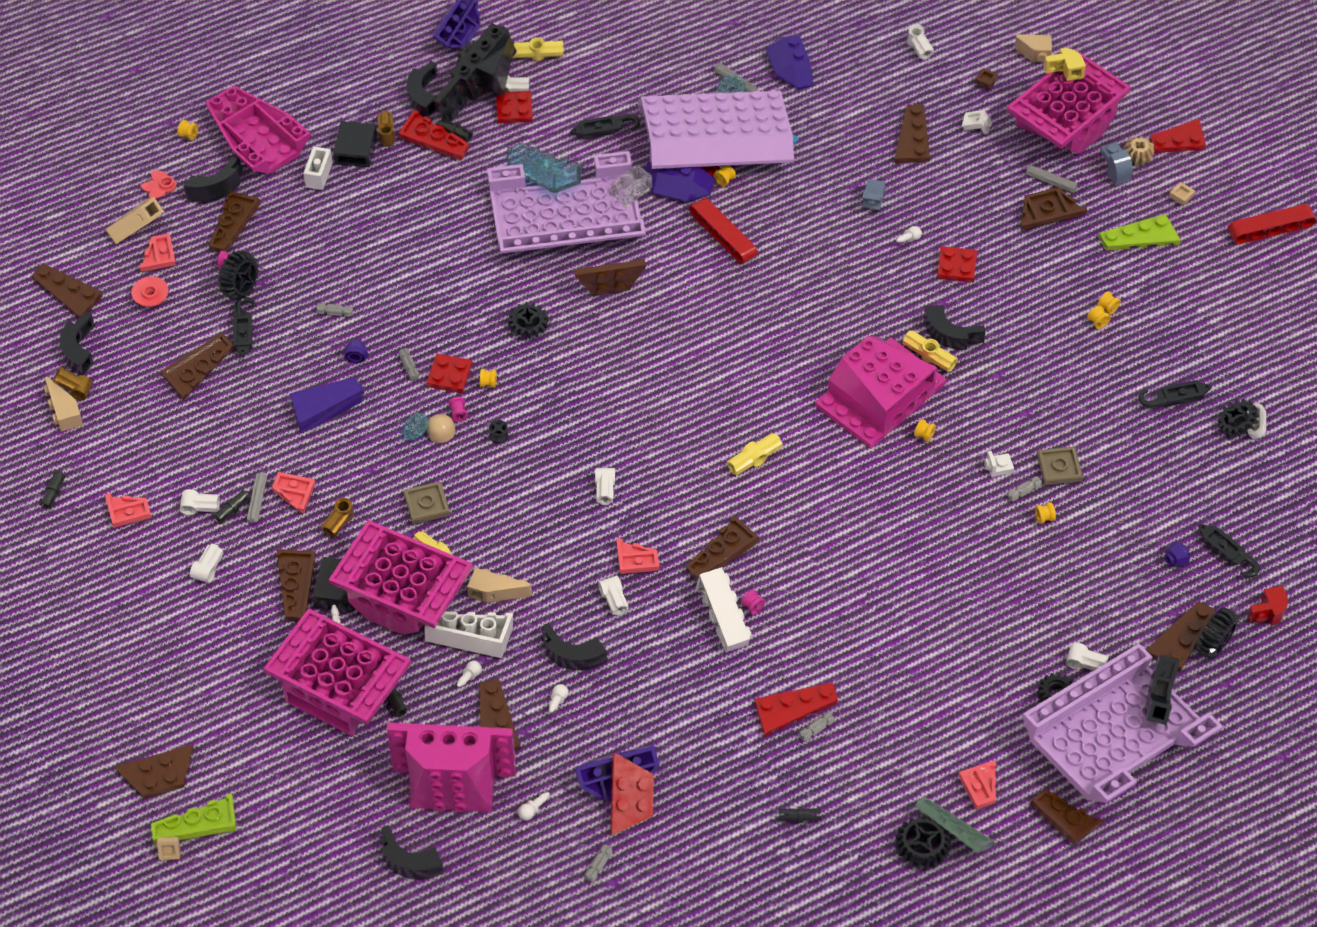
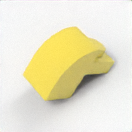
(1067, 61)

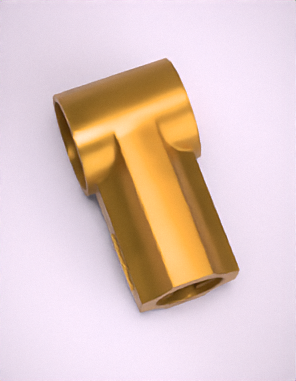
(386, 129)
(78, 385)
(338, 518)

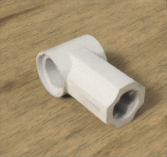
(919, 42)
(517, 84)
(605, 480)
(193, 501)
(206, 566)
(613, 592)
(1081, 657)

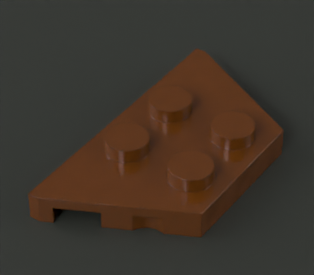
(1049, 207)
(610, 277)
(158, 772)

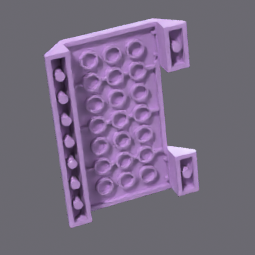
(717, 129)
(577, 215)
(1100, 728)

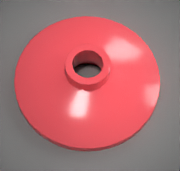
(150, 291)

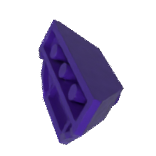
(458, 24)
(791, 61)
(680, 183)
(597, 774)

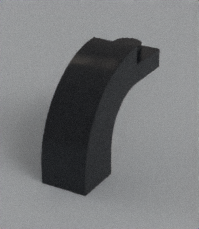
(418, 97)
(214, 186)
(948, 333)
(76, 357)
(573, 657)
(1160, 688)
(407, 864)

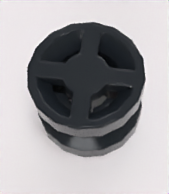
(500, 427)

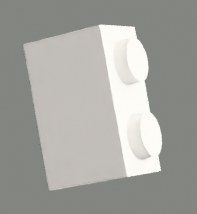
(318, 168)

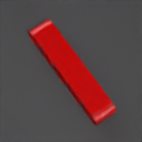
(1272, 224)
(723, 230)

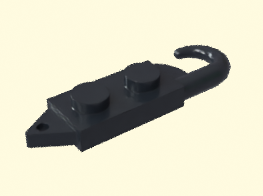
(603, 125)
(242, 327)
(1176, 394)
(1227, 548)

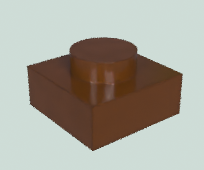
(986, 78)

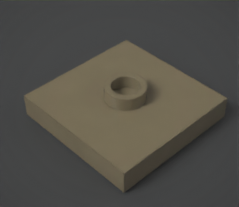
(1059, 465)
(426, 502)

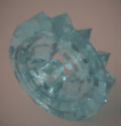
(730, 80)
(418, 429)

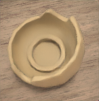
(440, 428)

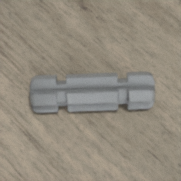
(334, 309)
(409, 364)
(1024, 488)
(816, 726)
(598, 863)

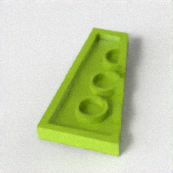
(1142, 233)
(204, 821)

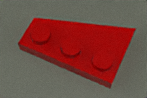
(1179, 138)

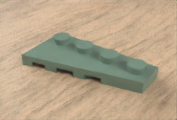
(954, 825)

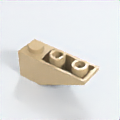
(134, 219)
(65, 406)
(494, 587)

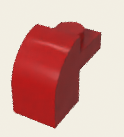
(1273, 606)

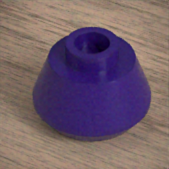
(355, 351)
(1177, 554)

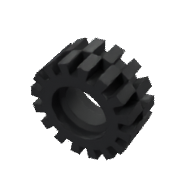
(1052, 682)

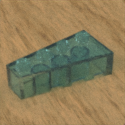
(544, 168)

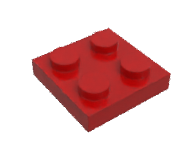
(514, 107)
(957, 264)
(449, 373)

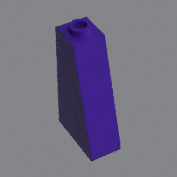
(324, 402)

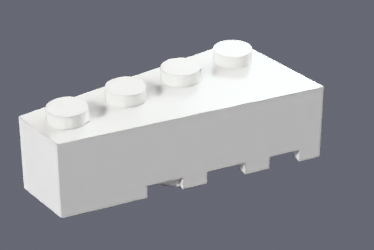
(723, 609)
(473, 632)

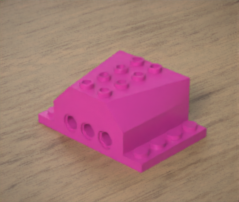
(1070, 111)
(877, 388)
(398, 579)
(335, 672)
(451, 763)

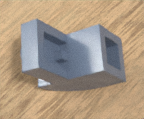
(1119, 163)
(873, 194)

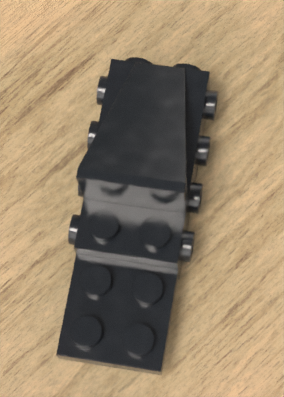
(485, 68)

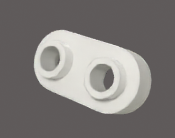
(1259, 428)

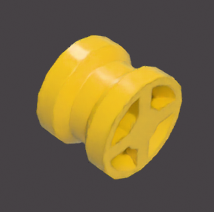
(187, 130)
(724, 175)
(1109, 303)
(1099, 317)
(488, 378)
(925, 430)
(1045, 513)

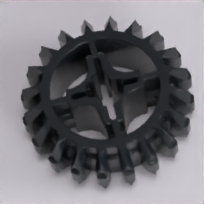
(238, 274)
(1217, 633)
(918, 852)

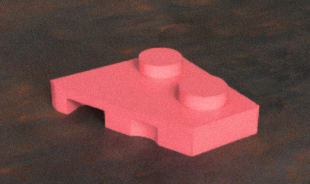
(158, 254)
(294, 489)
(127, 509)
(636, 558)
(980, 784)

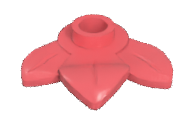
(159, 185)

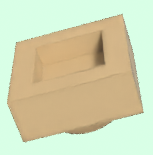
(1182, 193)
(168, 848)

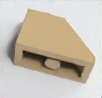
(1034, 46)

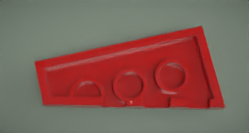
(427, 134)
(784, 708)

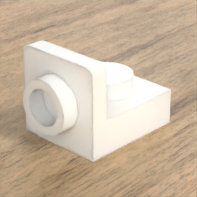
(977, 120)
(998, 464)

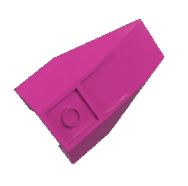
(257, 130)

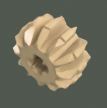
(1139, 150)

